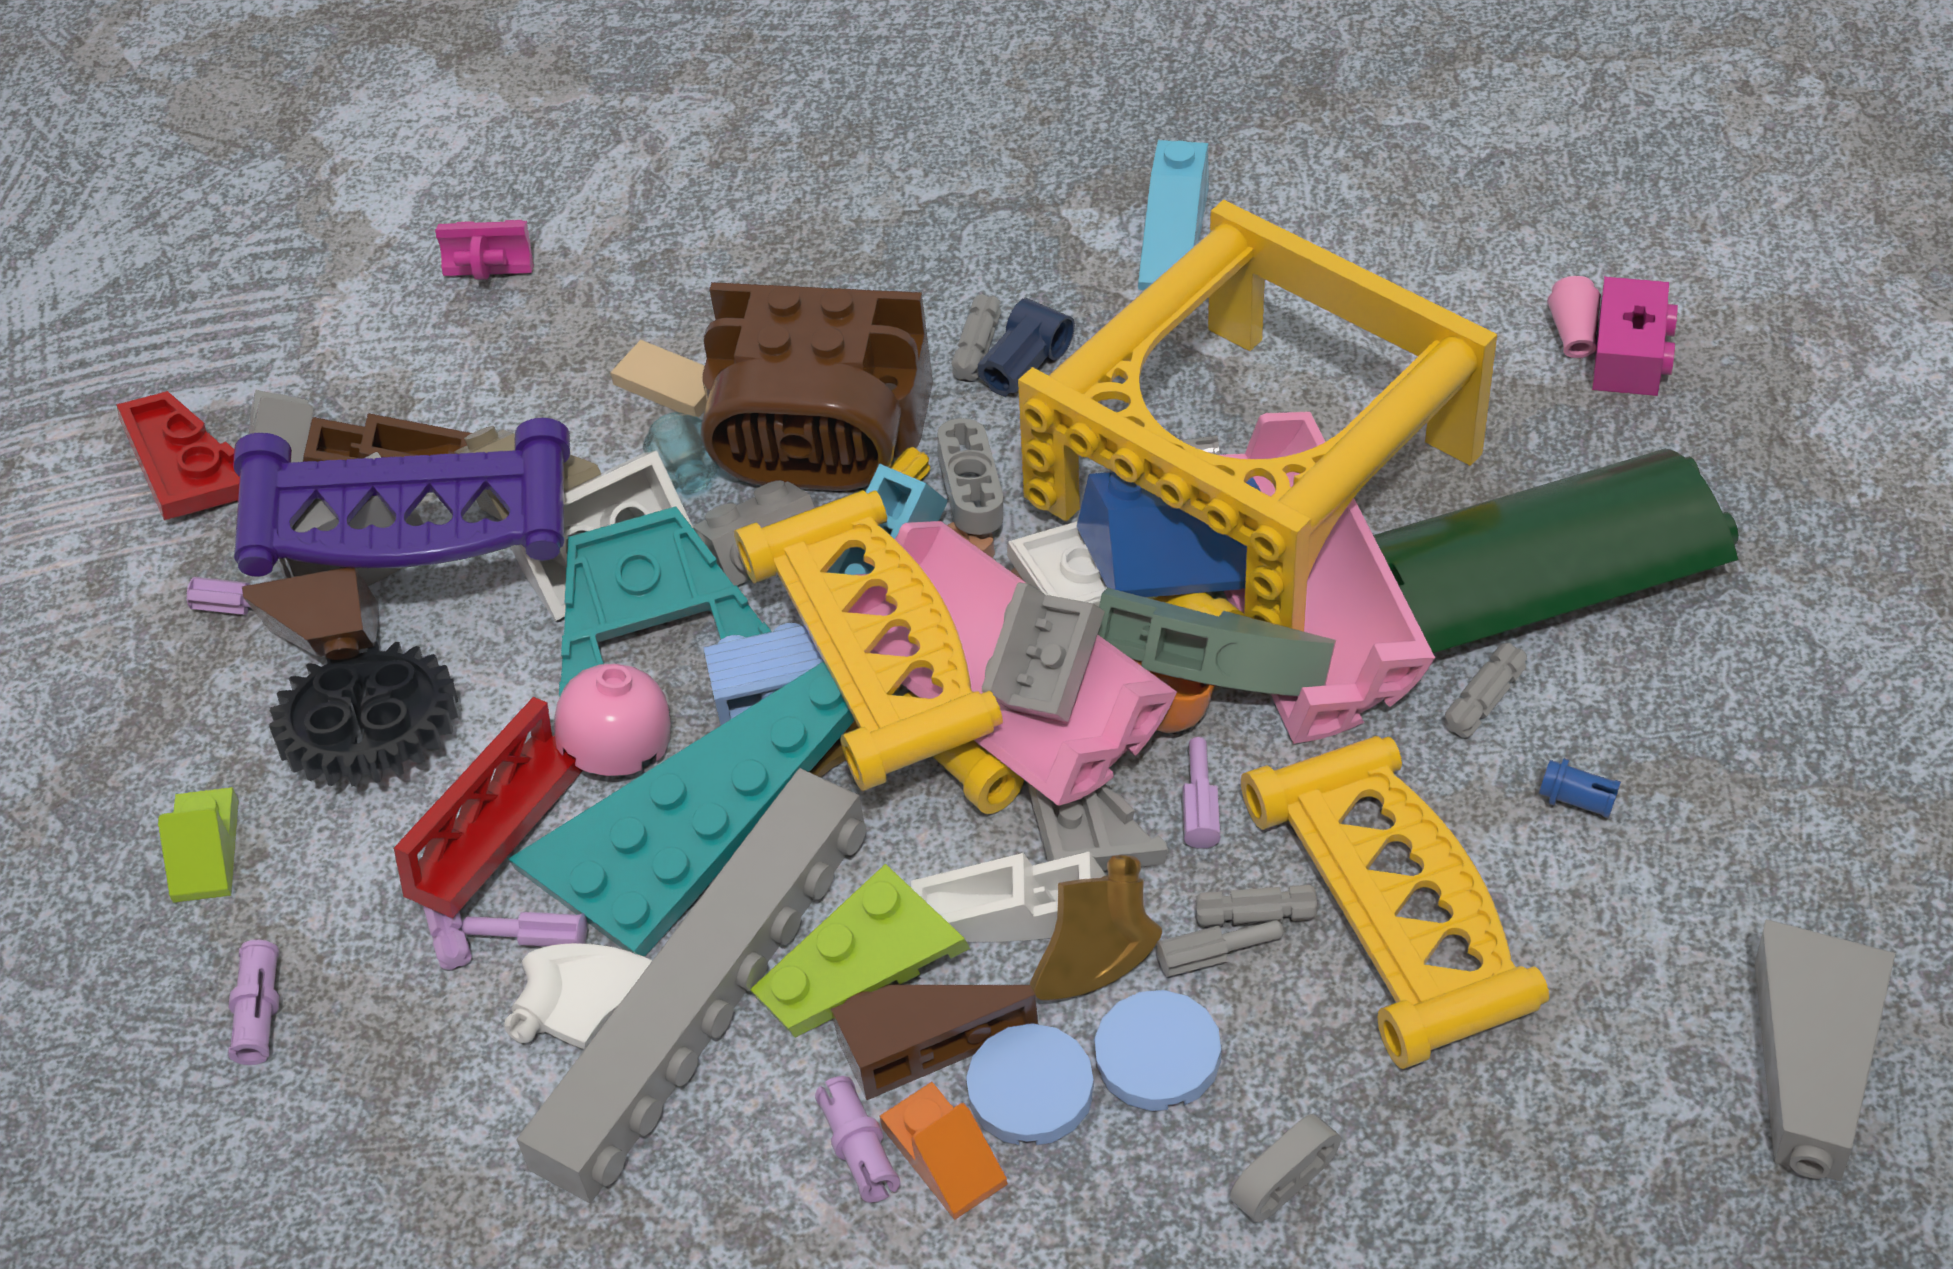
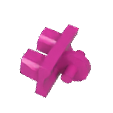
(484, 248)

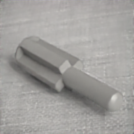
(1210, 946)

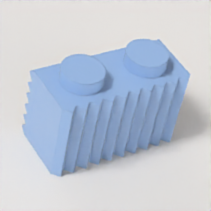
(757, 666)

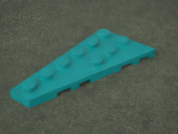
(670, 832)

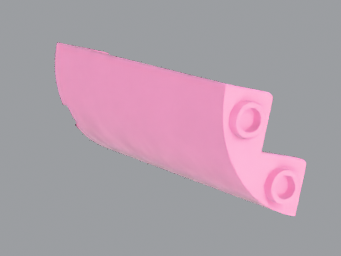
(1348, 600)
(1115, 704)

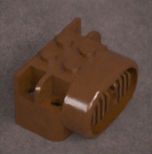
(813, 382)

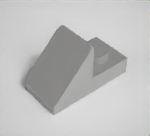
(283, 417)

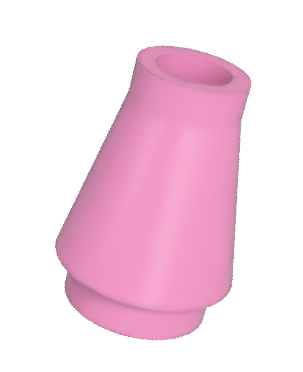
(1575, 312)

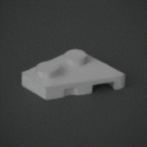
(1097, 825)

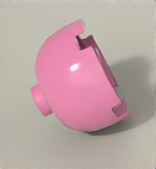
(612, 719)

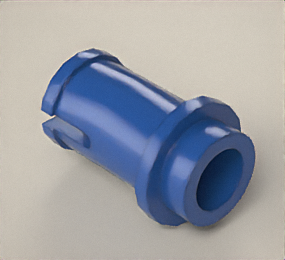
(1579, 788)

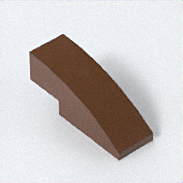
(381, 434)

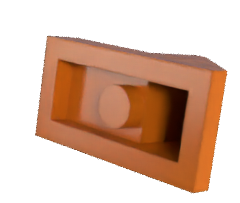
(945, 1149)

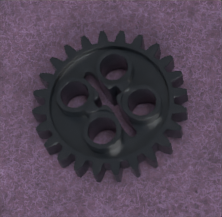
(323, 714)

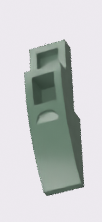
(1214, 649)

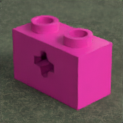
(1632, 336)

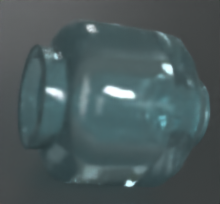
(681, 451)

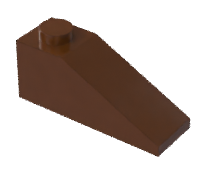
(922, 1028)

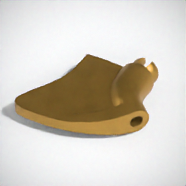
(1097, 932)

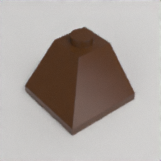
(320, 611)

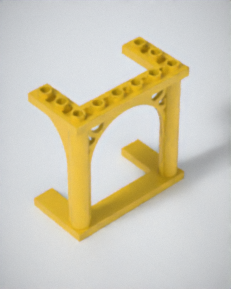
(1283, 532)

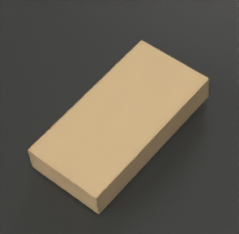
(662, 378)

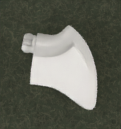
(572, 991)

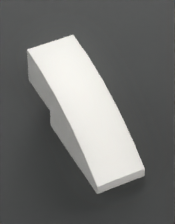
(1004, 896)

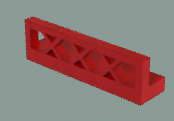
(492, 815)

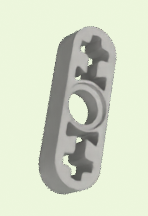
(963, 490)

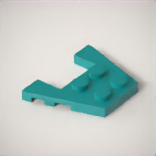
(640, 578)

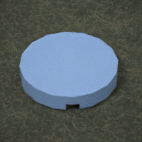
(1157, 1050)
(1030, 1084)

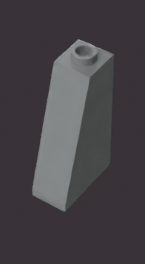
(1818, 1038)

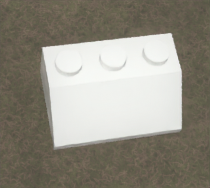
(613, 497)

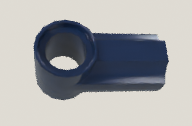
(1030, 338)

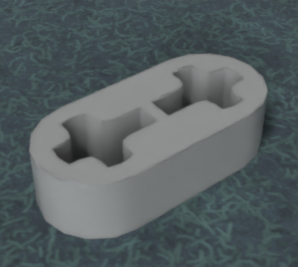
(1285, 1168)

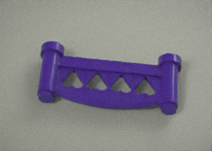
(279, 491)

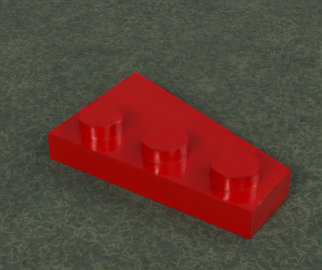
(178, 455)

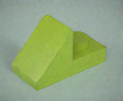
(200, 844)

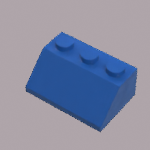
(1152, 546)

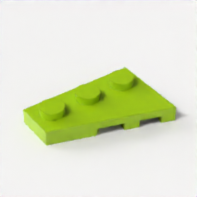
(865, 944)

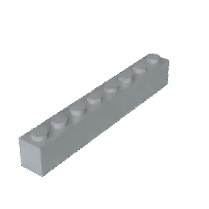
(692, 987)

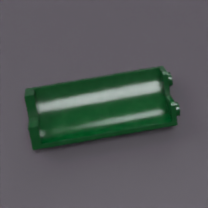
(1558, 547)

